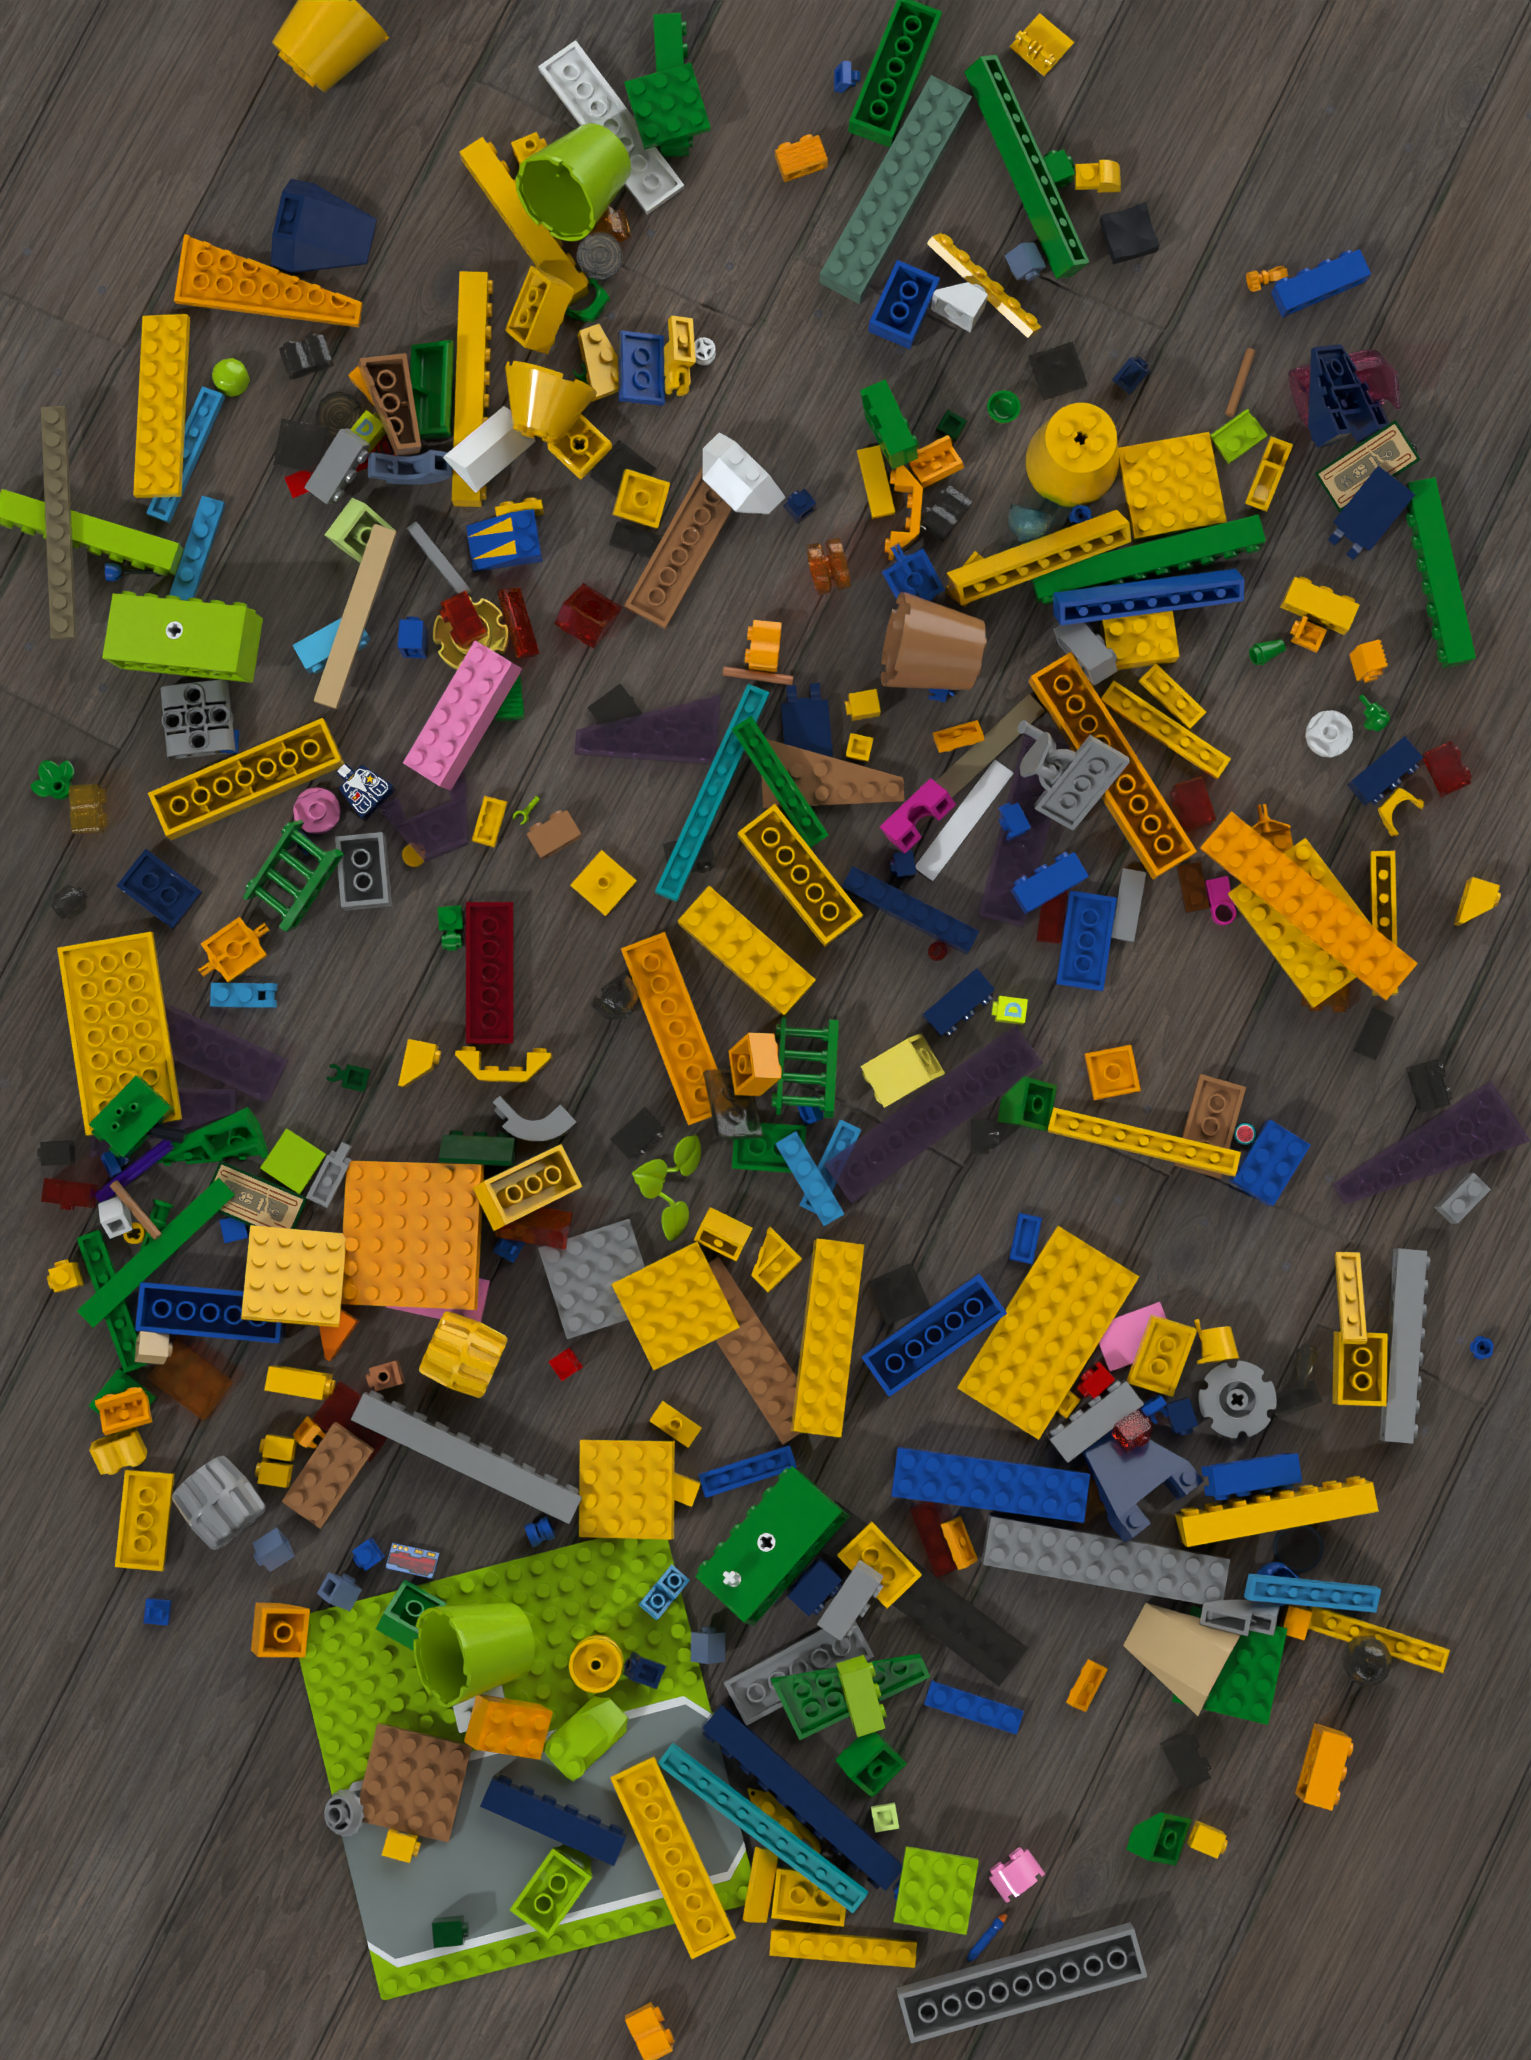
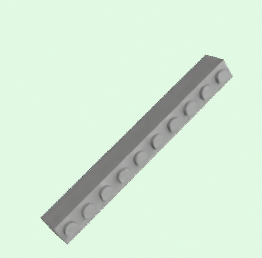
(467, 1457)

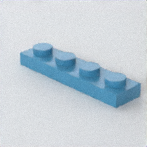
(842, 1137)
(809, 1178)

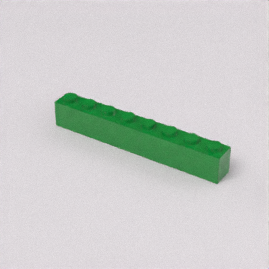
(1439, 574)

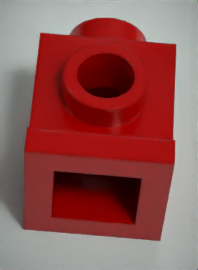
(565, 1364)
(1095, 1381)

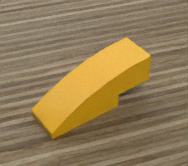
(1268, 473)

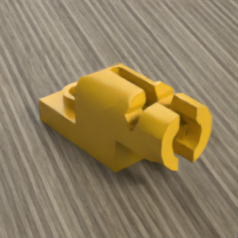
(679, 355)

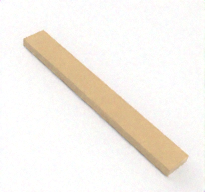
(355, 616)

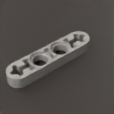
(437, 558)

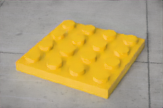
(1171, 486)
(294, 1276)
(675, 1305)
(626, 1489)

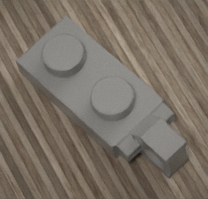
(330, 1176)

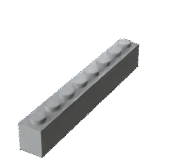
(1403, 1345)

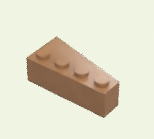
(392, 395)

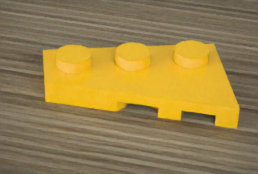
(600, 361)

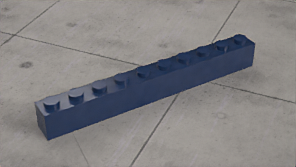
(802, 1796)

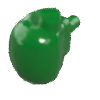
(1376, 716)

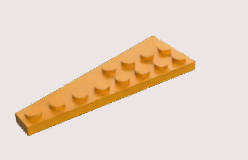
(233, 283)

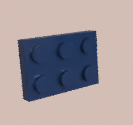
(159, 889)

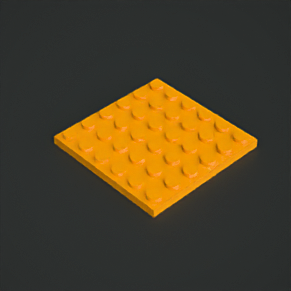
(412, 1234)

